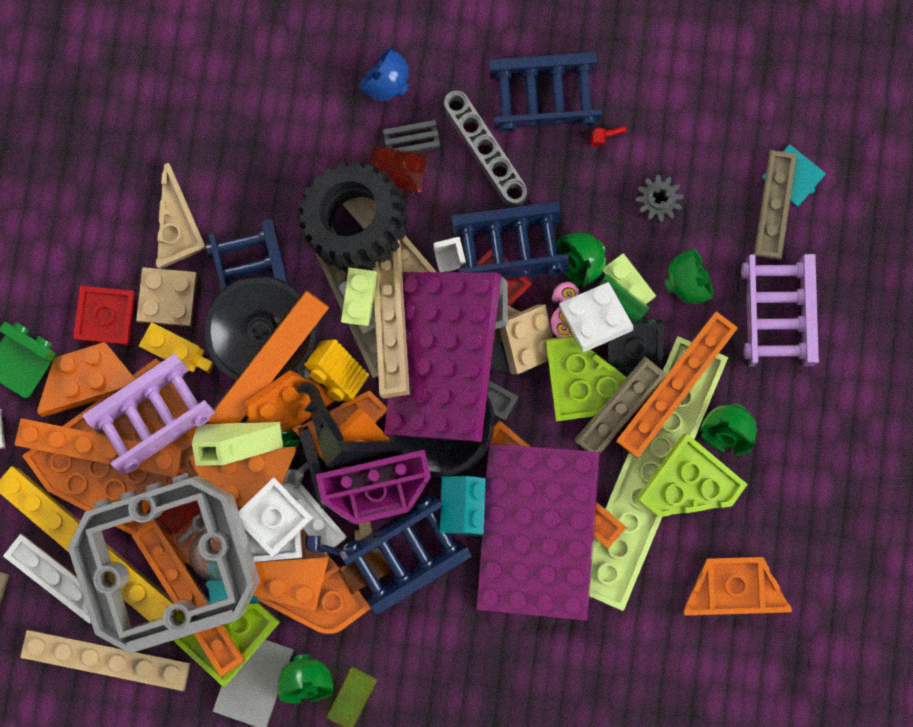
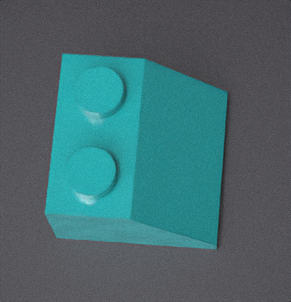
(462, 505)

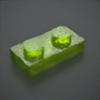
(352, 698)

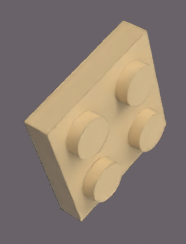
(166, 297)
(525, 339)

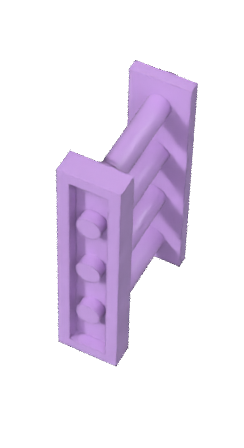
(805, 296)
(126, 402)

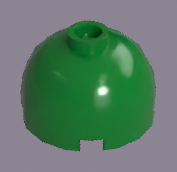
(585, 257)
(689, 278)
(730, 428)
(304, 679)

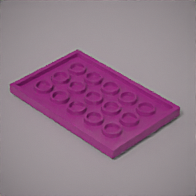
(448, 355)
(538, 531)

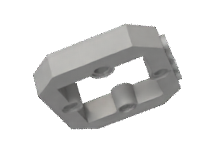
(105, 600)

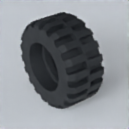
(330, 193)

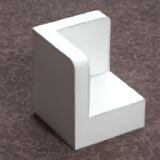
(449, 255)

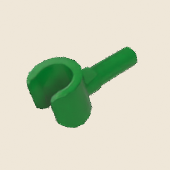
(287, 439)

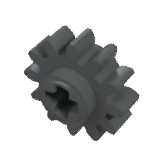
(668, 203)

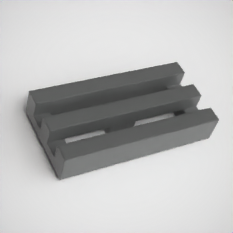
(413, 128)

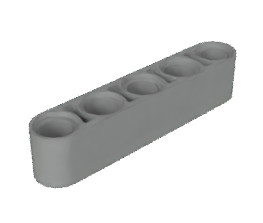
(481, 137)

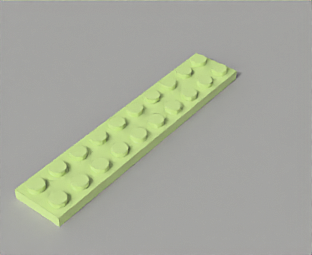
(618, 567)

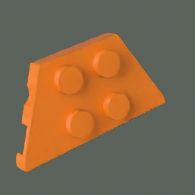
(83, 378)
(282, 402)
(248, 475)
(735, 588)

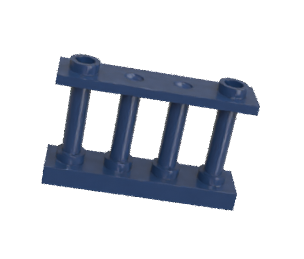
(556, 67)
(516, 219)
(272, 262)
(405, 581)

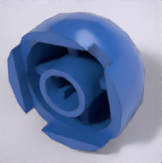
(386, 77)

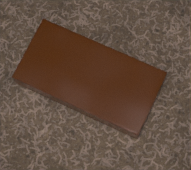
(353, 578)

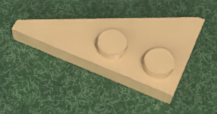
(178, 231)

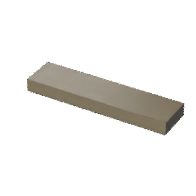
(775, 205)
(620, 406)

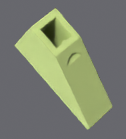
(234, 441)

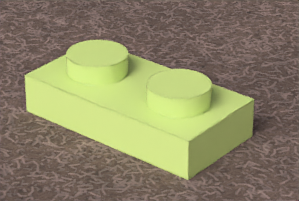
(628, 277)
(359, 297)

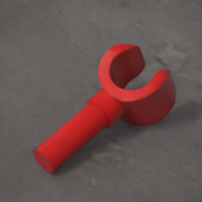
(598, 136)

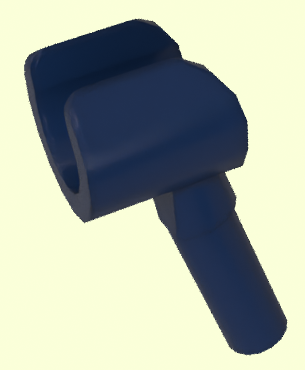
(313, 543)

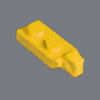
(165, 344)

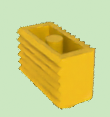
(336, 370)

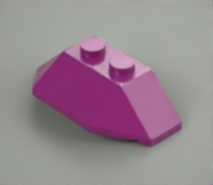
(375, 488)

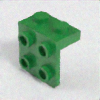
(23, 359)

